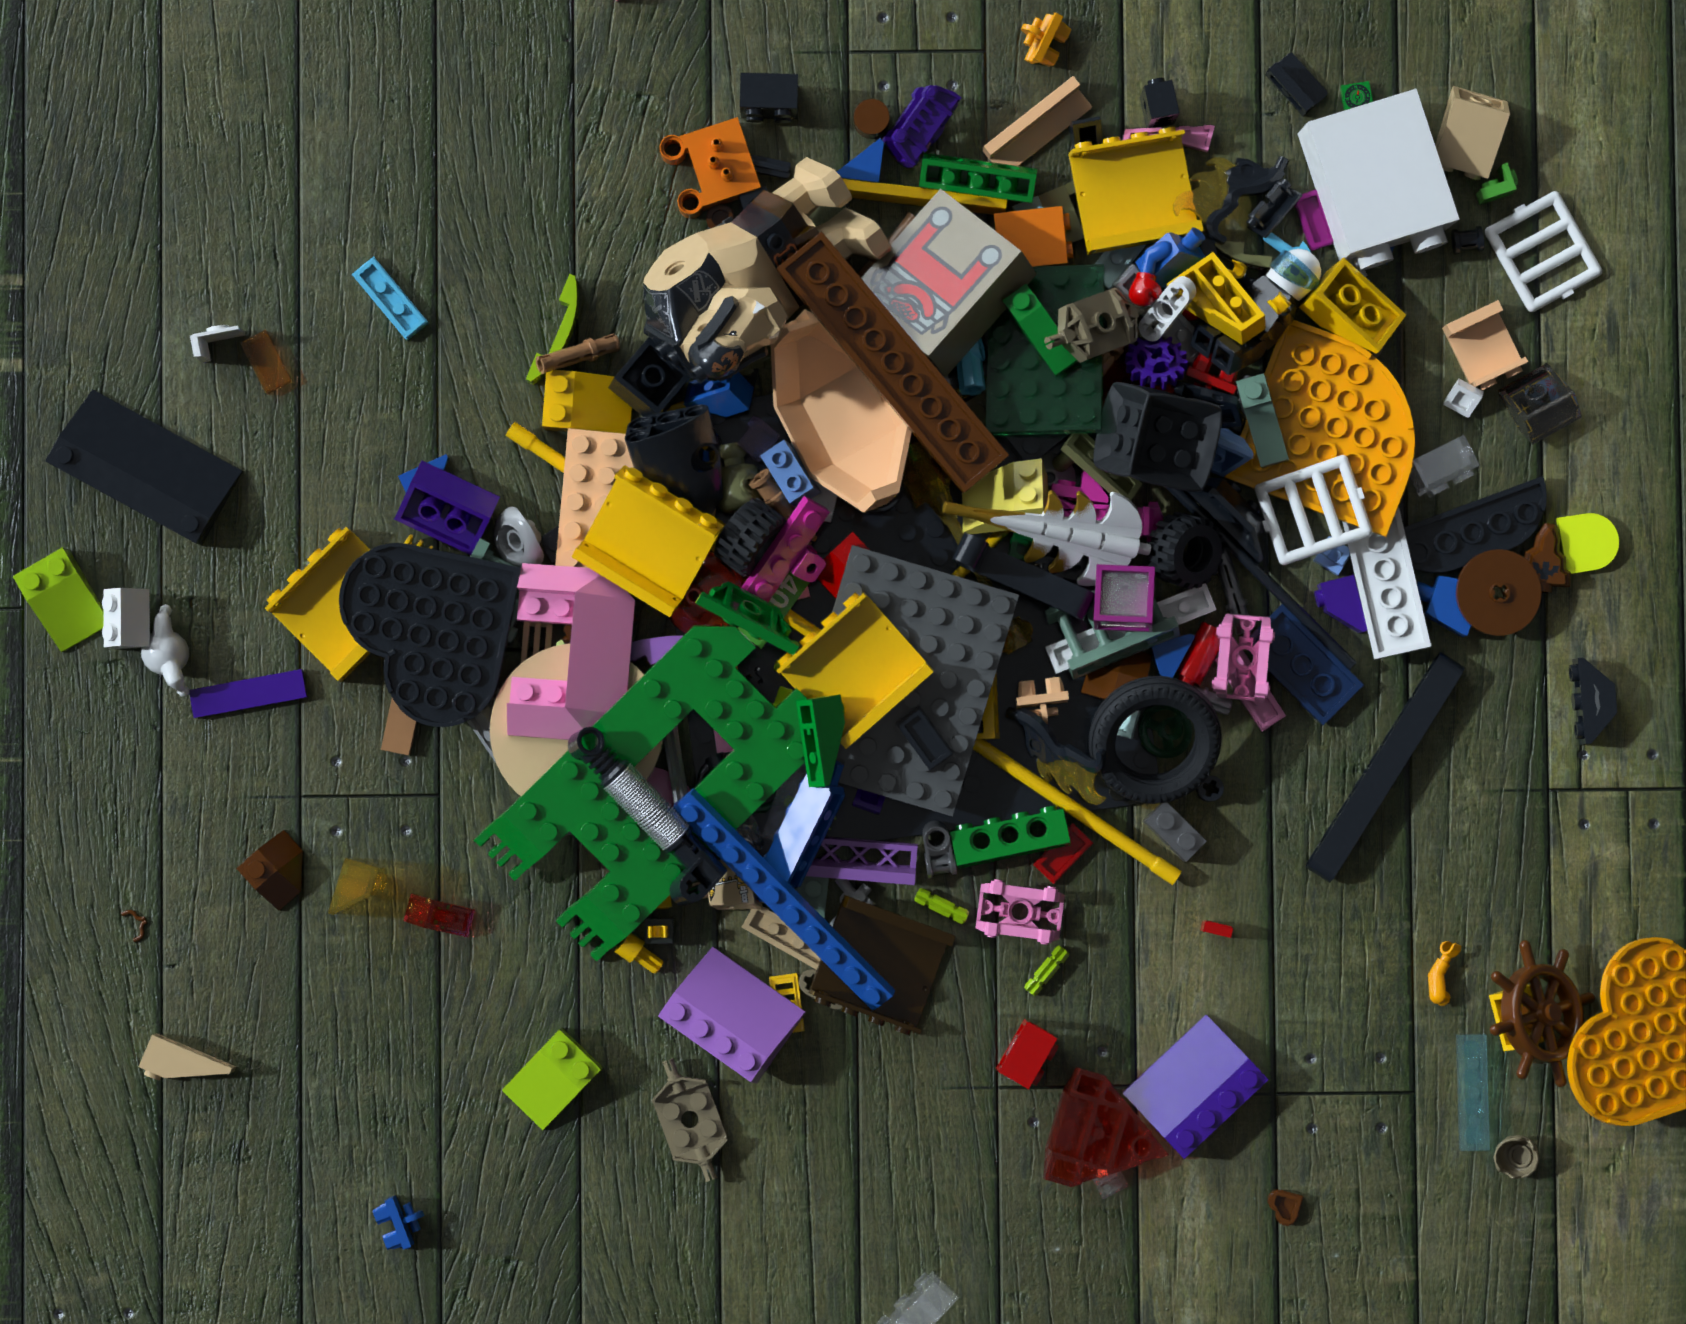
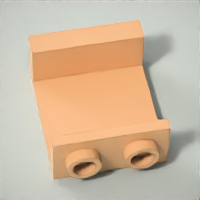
(1484, 346)

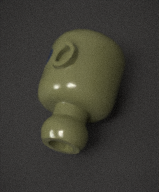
(736, 479)

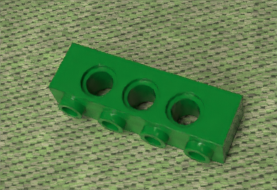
(978, 177)
(965, 834)

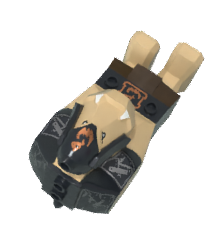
(718, 292)

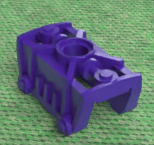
(920, 124)

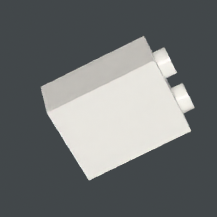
(1379, 179)

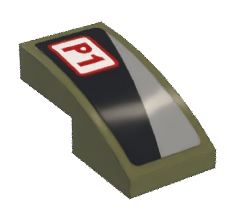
(1235, 251)

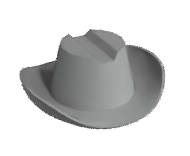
(517, 538)

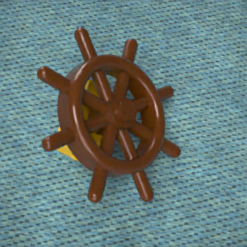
(1529, 1016)

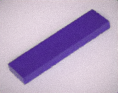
(248, 693)

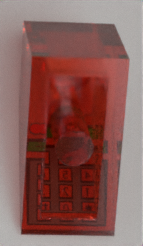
(439, 915)

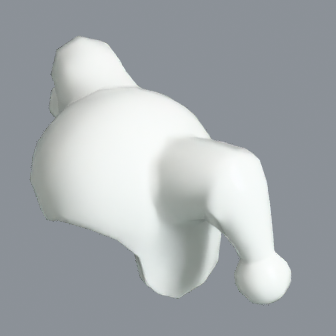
(167, 652)

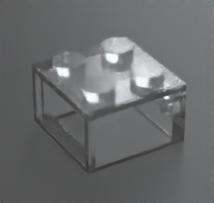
(1444, 464)

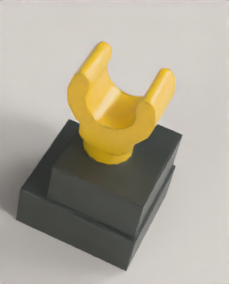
(659, 931)

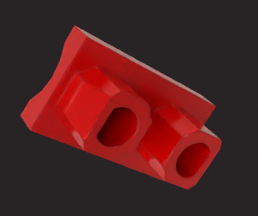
(1200, 371)

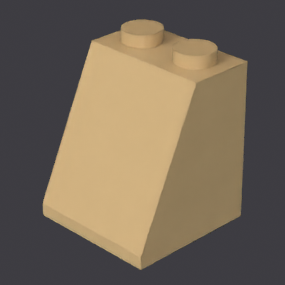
(1471, 132)

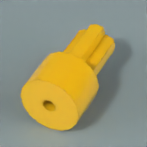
(632, 949)

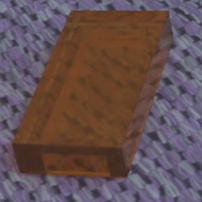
(266, 362)

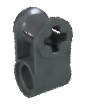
(938, 855)

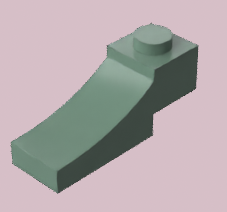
(1262, 420)

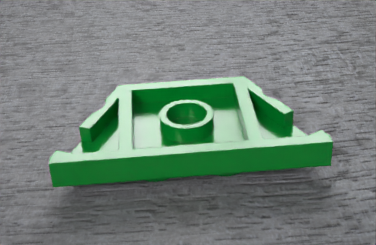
(749, 613)

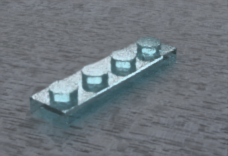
(1472, 1092)

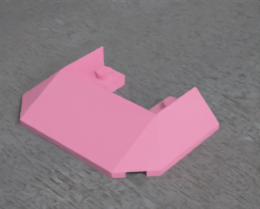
(597, 657)

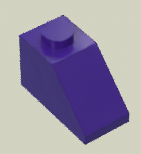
(1342, 602)

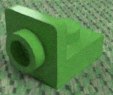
(1494, 190)

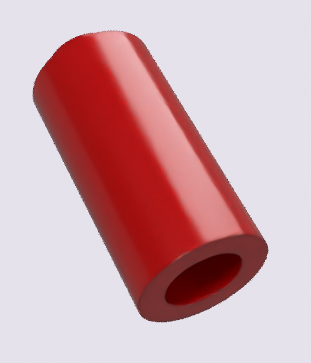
(1199, 655)

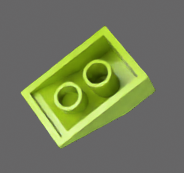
(61, 598)
(552, 1078)

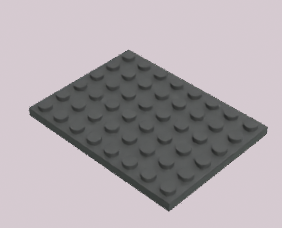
(961, 635)

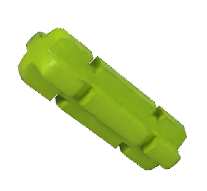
(941, 906)
(1046, 970)

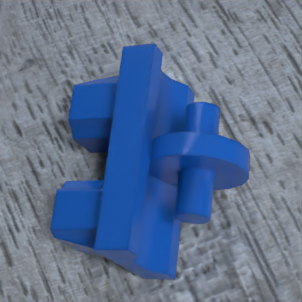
(401, 1235)

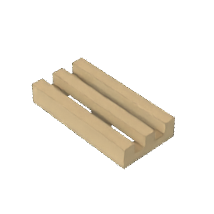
(526, 633)

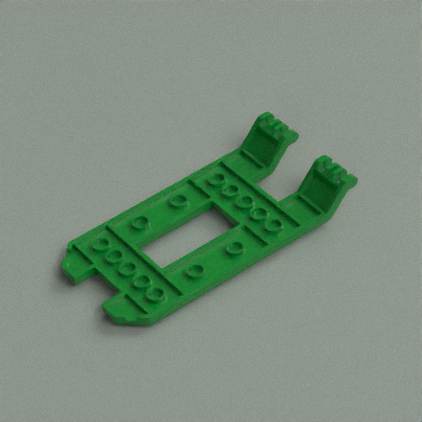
(568, 797)

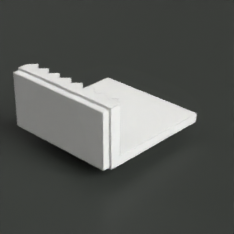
(200, 340)

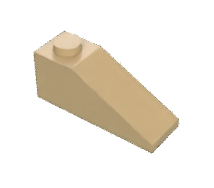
(173, 1059)

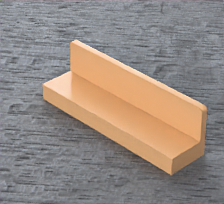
(1038, 125)

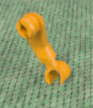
(1436, 976)

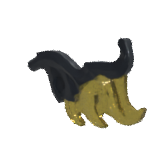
(1223, 187)
(1064, 762)

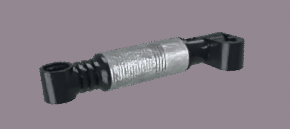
(653, 815)

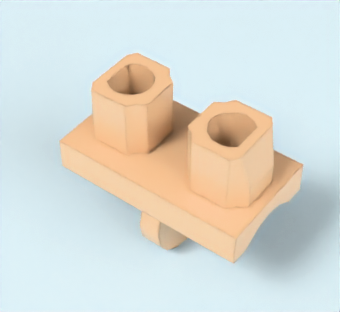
(1055, 695)

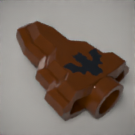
(1548, 560)

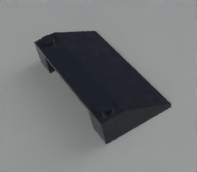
(144, 466)

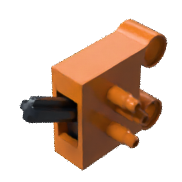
(720, 164)

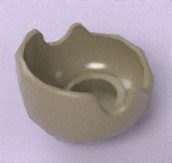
(1516, 1156)

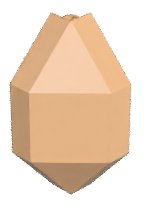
(836, 416)

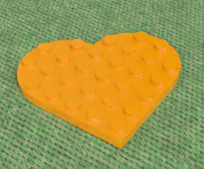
(1632, 1055)

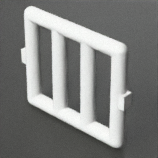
(1520, 280)
(1316, 473)

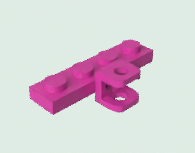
(790, 551)

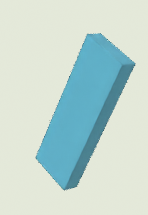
(390, 298)

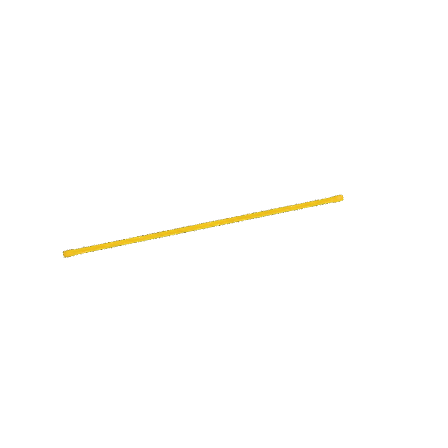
(1156, 864)

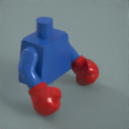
(1163, 263)

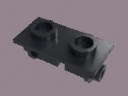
(1268, 216)

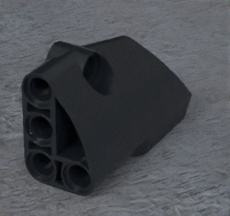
(671, 453)

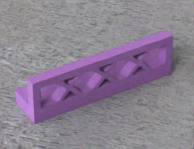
(865, 870)

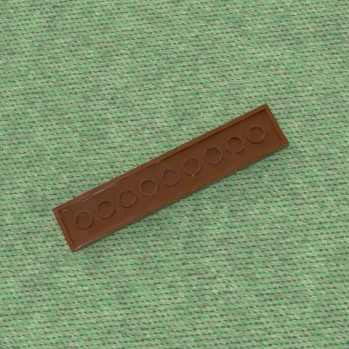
(892, 362)

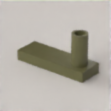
(1080, 450)

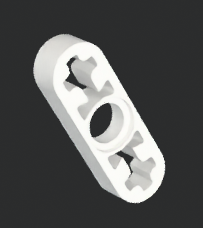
(1176, 304)

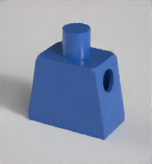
(1442, 605)

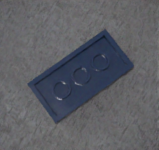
(1307, 667)

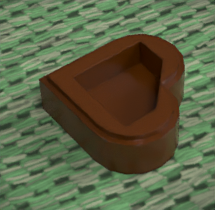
(1285, 1205)

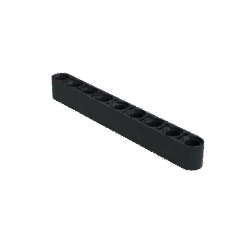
(1385, 767)

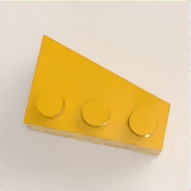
(1222, 300)

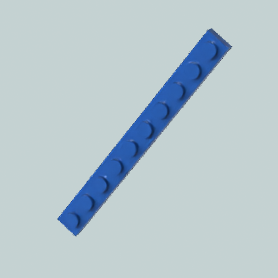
(784, 900)

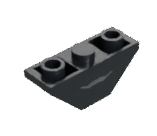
(1592, 699)

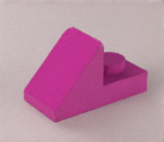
(1088, 486)

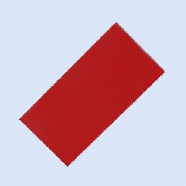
(1057, 861)

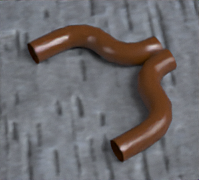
(141, 927)

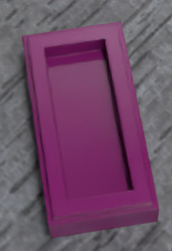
(1313, 221)

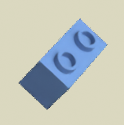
(789, 472)

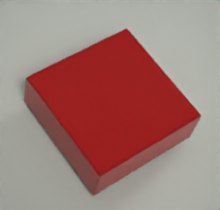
(1216, 928)

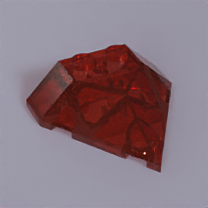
(1095, 1133)

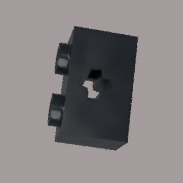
(1159, 103)

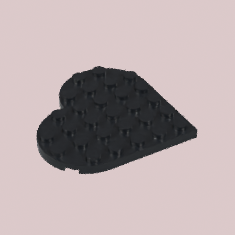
(436, 623)

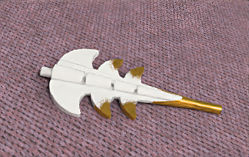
(1104, 541)

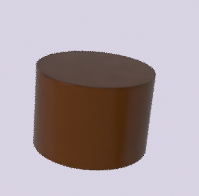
(871, 118)

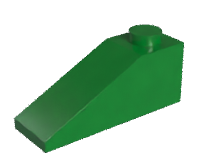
(1036, 326)
(821, 733)

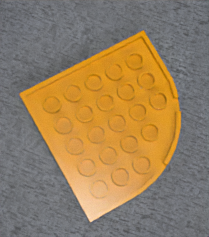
(1331, 404)

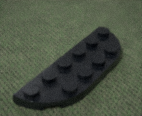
(1480, 526)

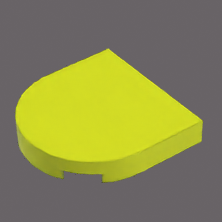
(1587, 541)

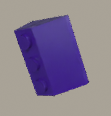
(446, 507)

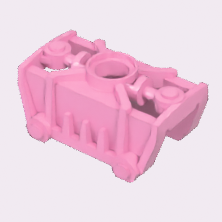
(1228, 662)
(1024, 927)

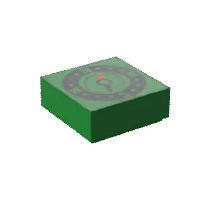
(1355, 94)

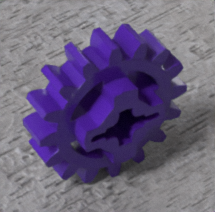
(1156, 362)

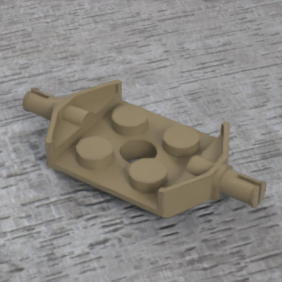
(1080, 326)
(686, 1143)

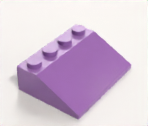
(732, 1015)

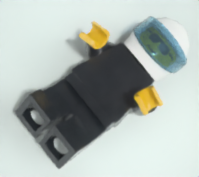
(1291, 275)

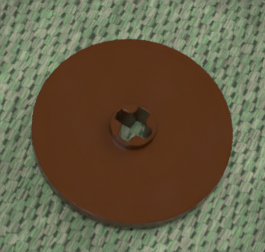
(1520, 592)

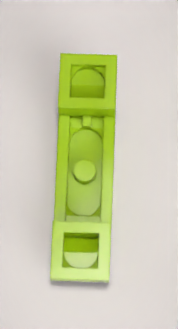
(569, 298)

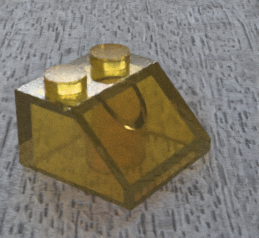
(356, 884)

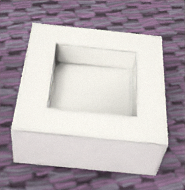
(1463, 398)

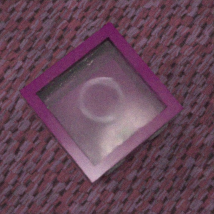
(1124, 598)

